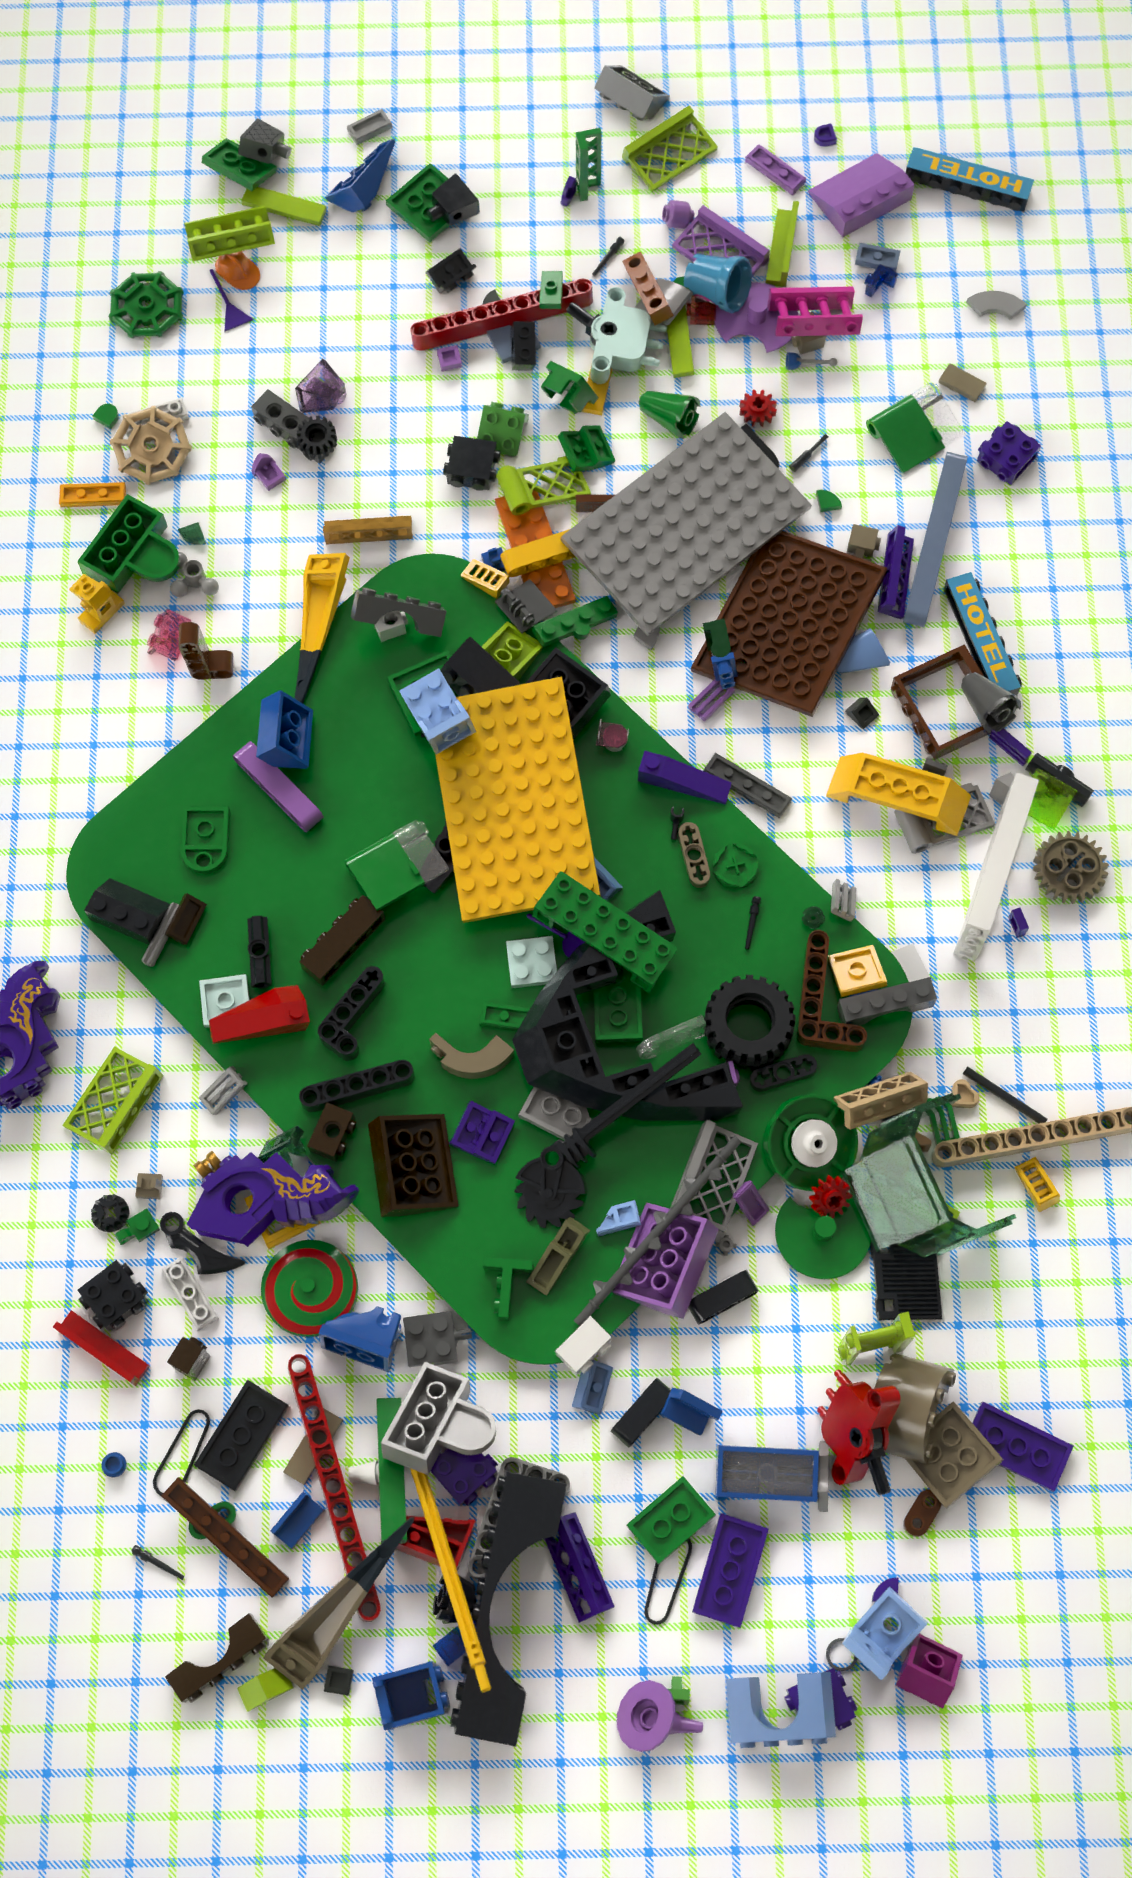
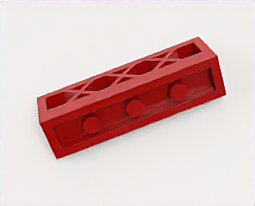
(102, 1347)

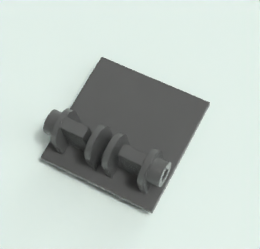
(525, 605)

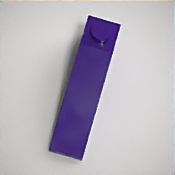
(682, 778)

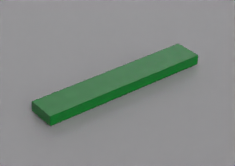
(390, 1474)

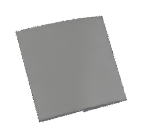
(675, 295)

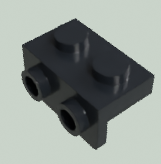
(450, 270)

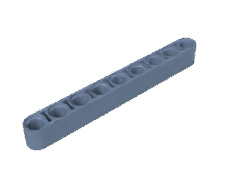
(935, 539)

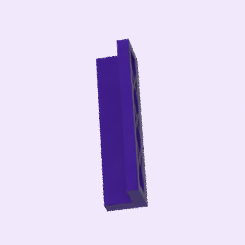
(893, 559)
(580, 1564)

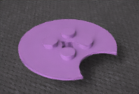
(753, 319)

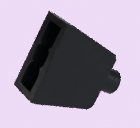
(453, 202)

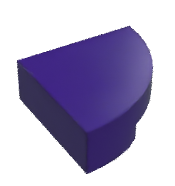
(569, 191)
(882, 1587)

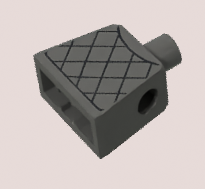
(263, 142)

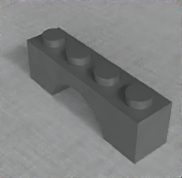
(370, 607)
(903, 997)

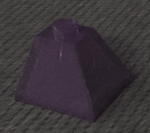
(320, 389)

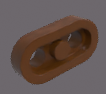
(921, 1511)

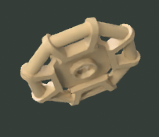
(147, 433)

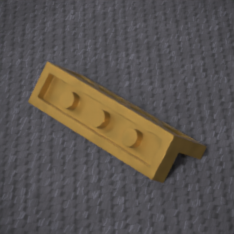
(368, 529)

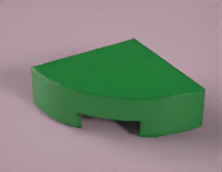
(828, 501)

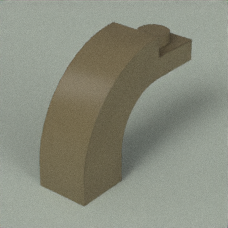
(473, 1065)

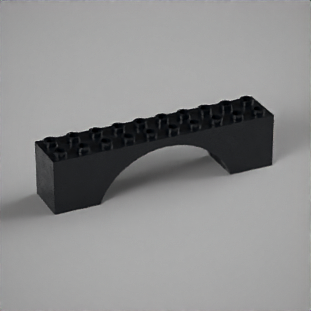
(524, 1515)

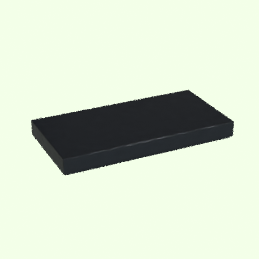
(241, 1435)

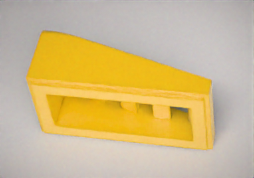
(493, 590)
(1046, 1202)

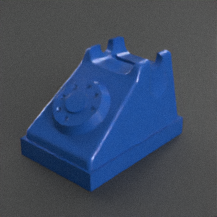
(363, 1337)

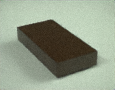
(185, 919)

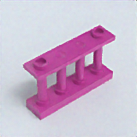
(814, 299)

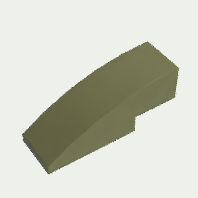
(558, 1255)

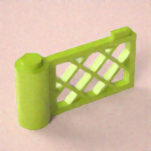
(518, 492)

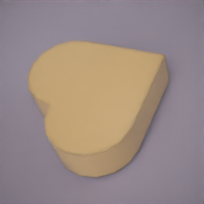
(969, 1097)

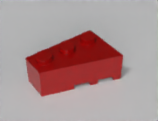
(421, 1546)

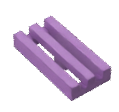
(692, 705)

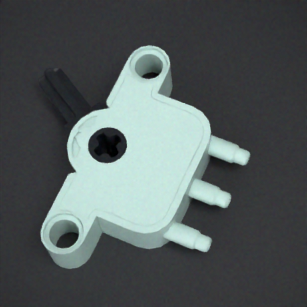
(618, 336)

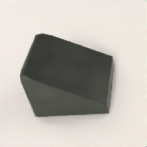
(862, 712)

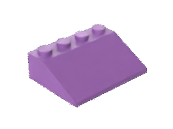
(862, 193)
(670, 1275)

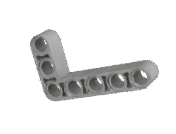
(524, 1468)

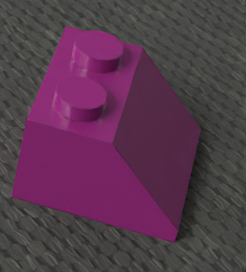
(929, 1670)

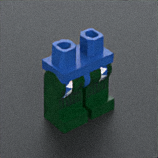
(722, 657)

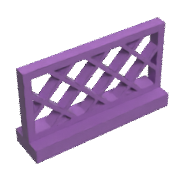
(728, 233)

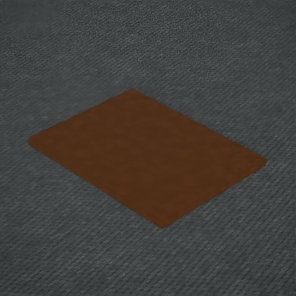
(794, 619)

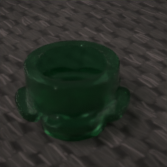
(817, 913)

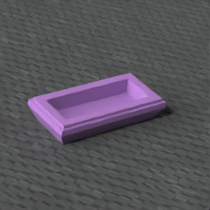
(751, 1202)

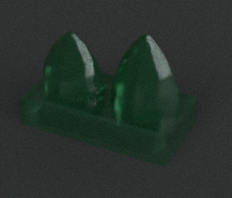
(284, 1143)

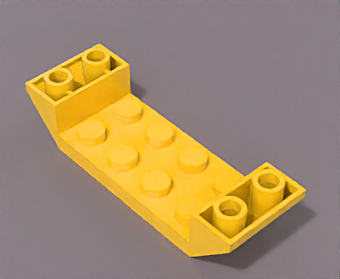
(901, 789)

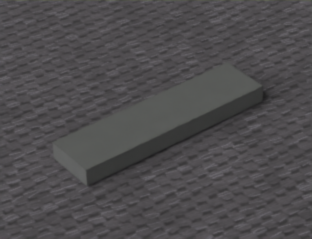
(749, 785)

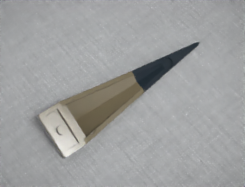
(313, 1635)

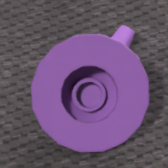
(649, 1717)

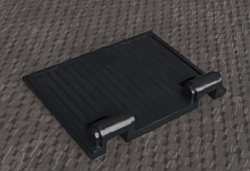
(907, 1281)

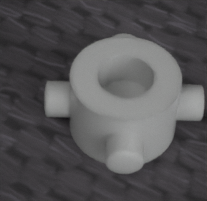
(726, 1245)

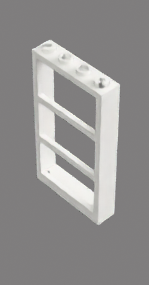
(996, 867)

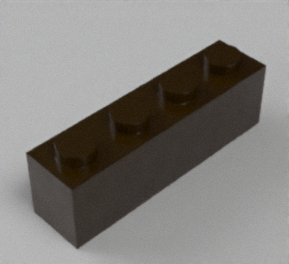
(341, 940)

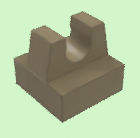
(149, 1186)

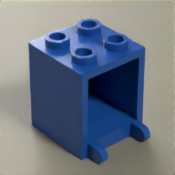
(404, 1698)

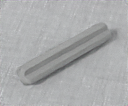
(159, 939)

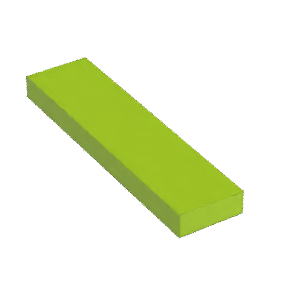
(285, 205)
(680, 345)

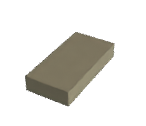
(962, 382)

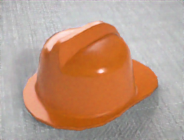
(238, 270)

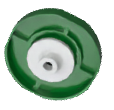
(809, 1141)

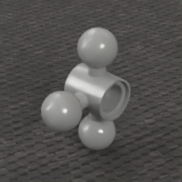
(180, 587)

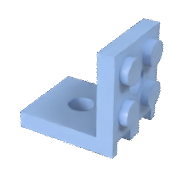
(874, 1642)

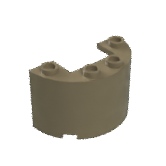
(920, 1390)

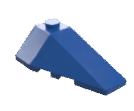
(364, 182)

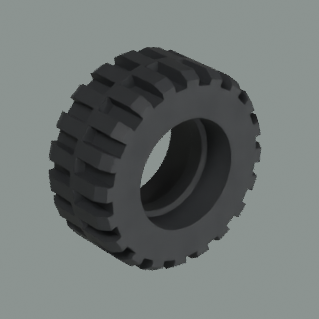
(755, 993)

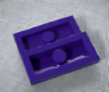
(482, 1132)

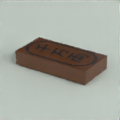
(590, 503)

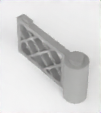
(920, 834)

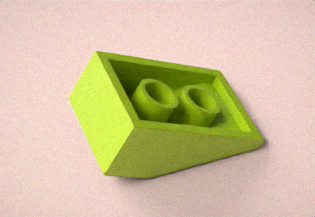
(513, 649)

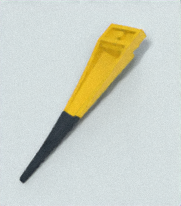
(322, 590)

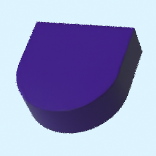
(825, 135)

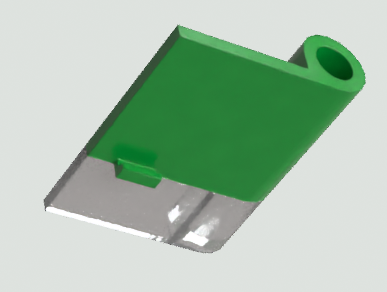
(916, 426)
(396, 864)

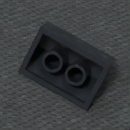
(475, 671)
(126, 910)

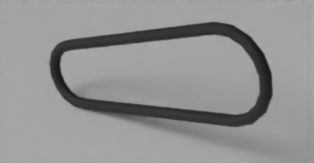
(174, 1443)
(675, 1590)

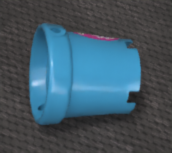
(720, 280)

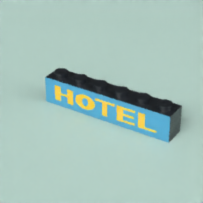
(969, 179)
(981, 632)

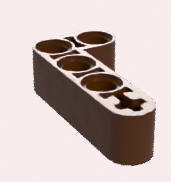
(198, 659)

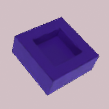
(1018, 922)

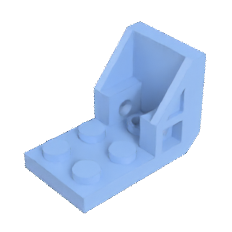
(437, 711)

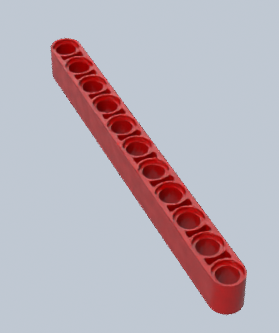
(333, 1473)

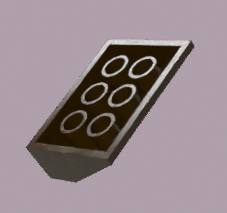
(412, 1164)

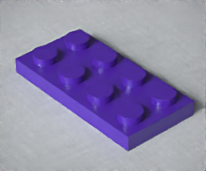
(1023, 1446)
(730, 1570)

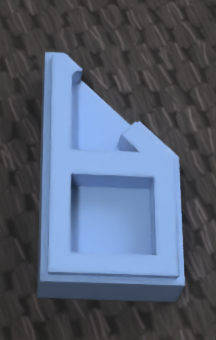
(620, 1218)

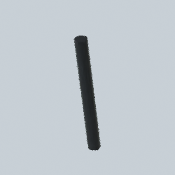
(1004, 1095)

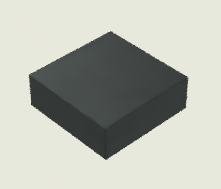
(338, 1680)

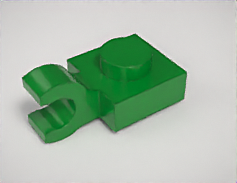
(141, 1227)

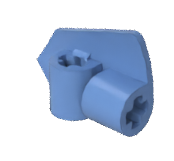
(864, 653)

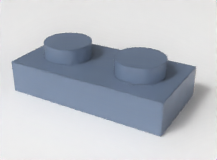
(872, 256)

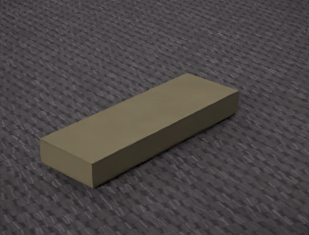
(301, 1463)

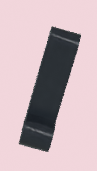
(356, 1009)

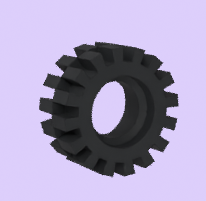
(319, 447)

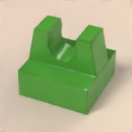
(680, 1695)

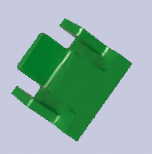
(577, 388)

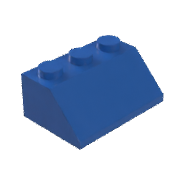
(284, 731)

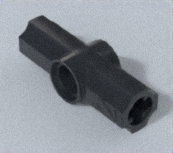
(1063, 774)
(259, 965)

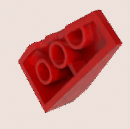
(269, 1014)

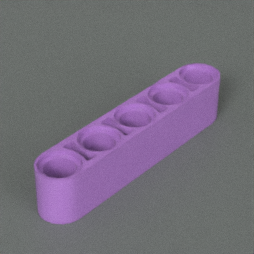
(278, 788)

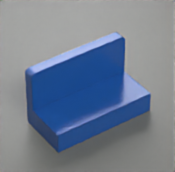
(689, 1411)
(297, 1520)

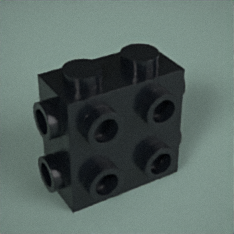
(471, 463)
(113, 1296)

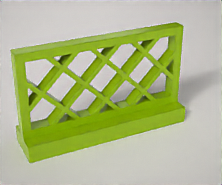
(657, 136)
(125, 1113)

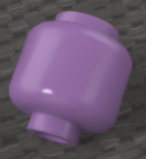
(677, 214)

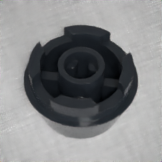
(442, 1604)

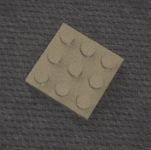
(959, 1457)

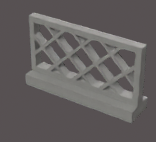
(696, 1163)

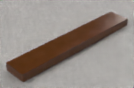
(225, 1537)

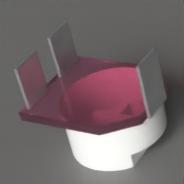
(612, 736)

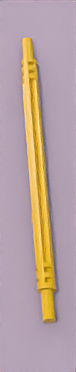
(451, 1578)

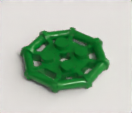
(149, 314)

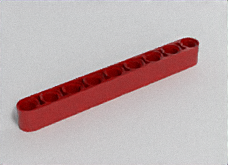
(494, 315)

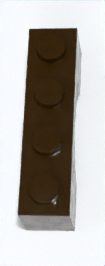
(244, 1638)

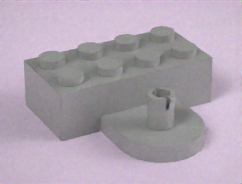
(437, 1417)

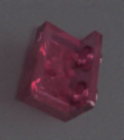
(166, 634)

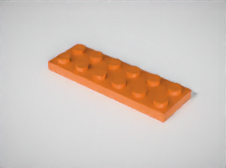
(530, 527)

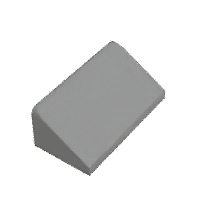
(1001, 787)

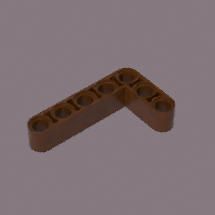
(815, 1000)

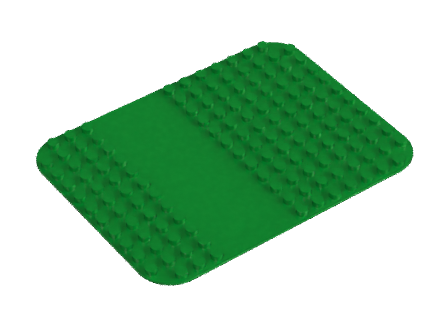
(437, 971)

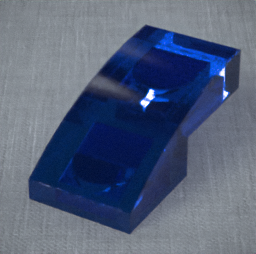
(451, 1646)

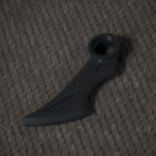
(206, 1258)

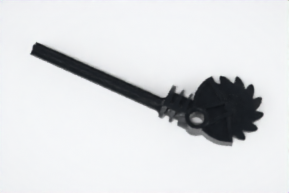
(553, 1189)

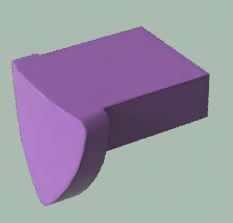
(267, 471)

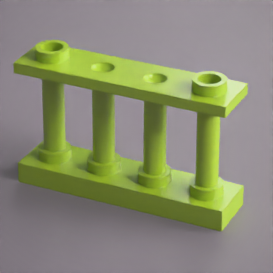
(229, 233)
(895, 1336)

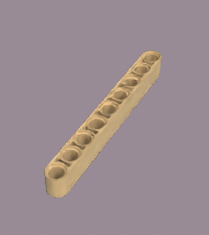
(1026, 1142)

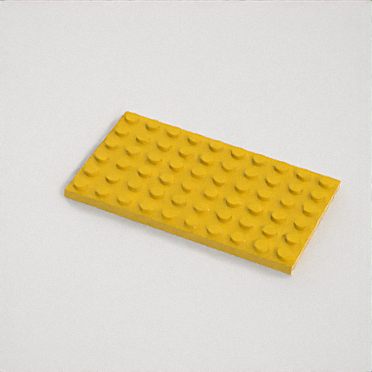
(515, 801)

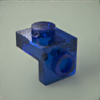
(881, 275)

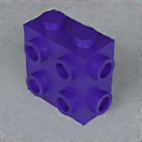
(1008, 452)
(464, 1474)
(843, 1706)

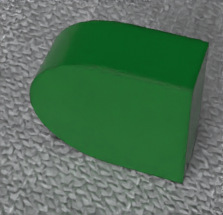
(106, 415)

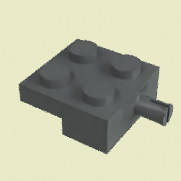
(432, 1339)

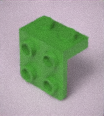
(503, 426)

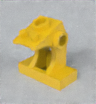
(94, 597)

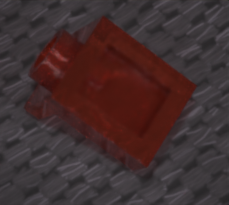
(701, 312)

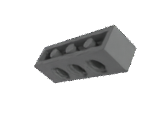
(270, 405)

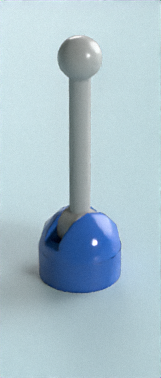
(794, 361)

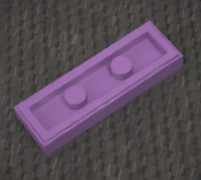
(775, 169)

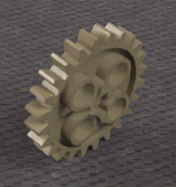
(1087, 880)

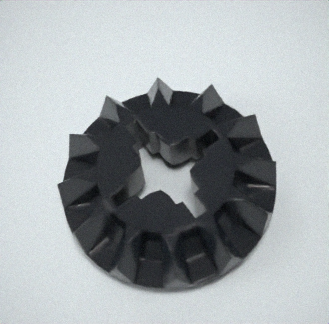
(110, 1224)

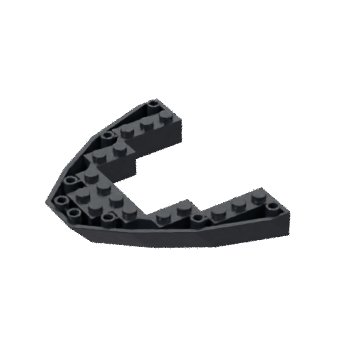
(563, 1060)

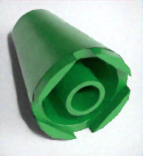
(671, 411)

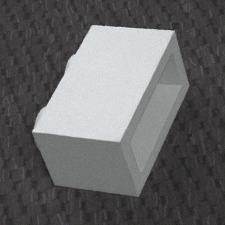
(584, 1346)

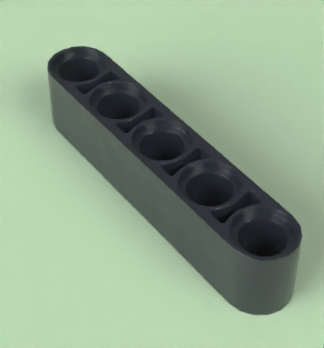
(369, 1087)

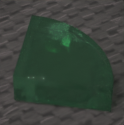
(192, 534)

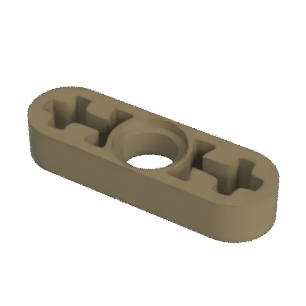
(696, 838)

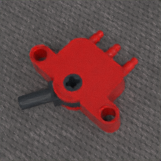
(858, 1430)

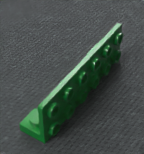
(605, 929)

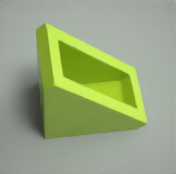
(264, 1688)

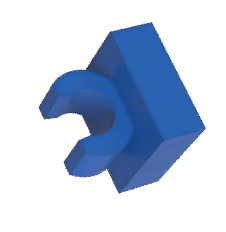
(493, 559)

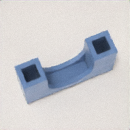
(813, 1721)

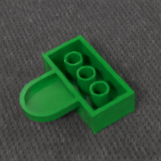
(130, 545)

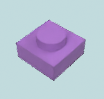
(449, 358)

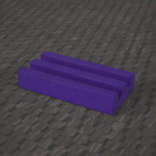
(1011, 746)

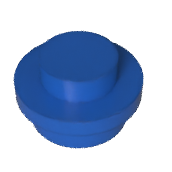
(114, 1464)

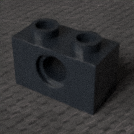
(523, 346)

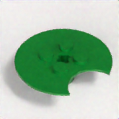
(819, 1244)

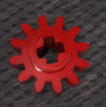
(758, 408)
(830, 1196)

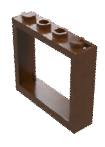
(967, 665)

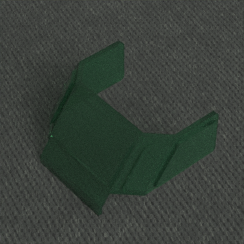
(900, 1193)

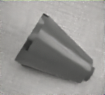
(990, 702)

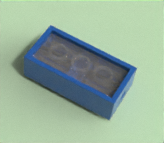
(767, 1473)

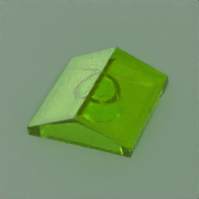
(1050, 799)

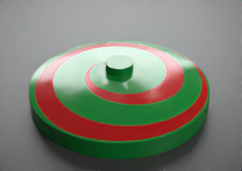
(308, 1287)

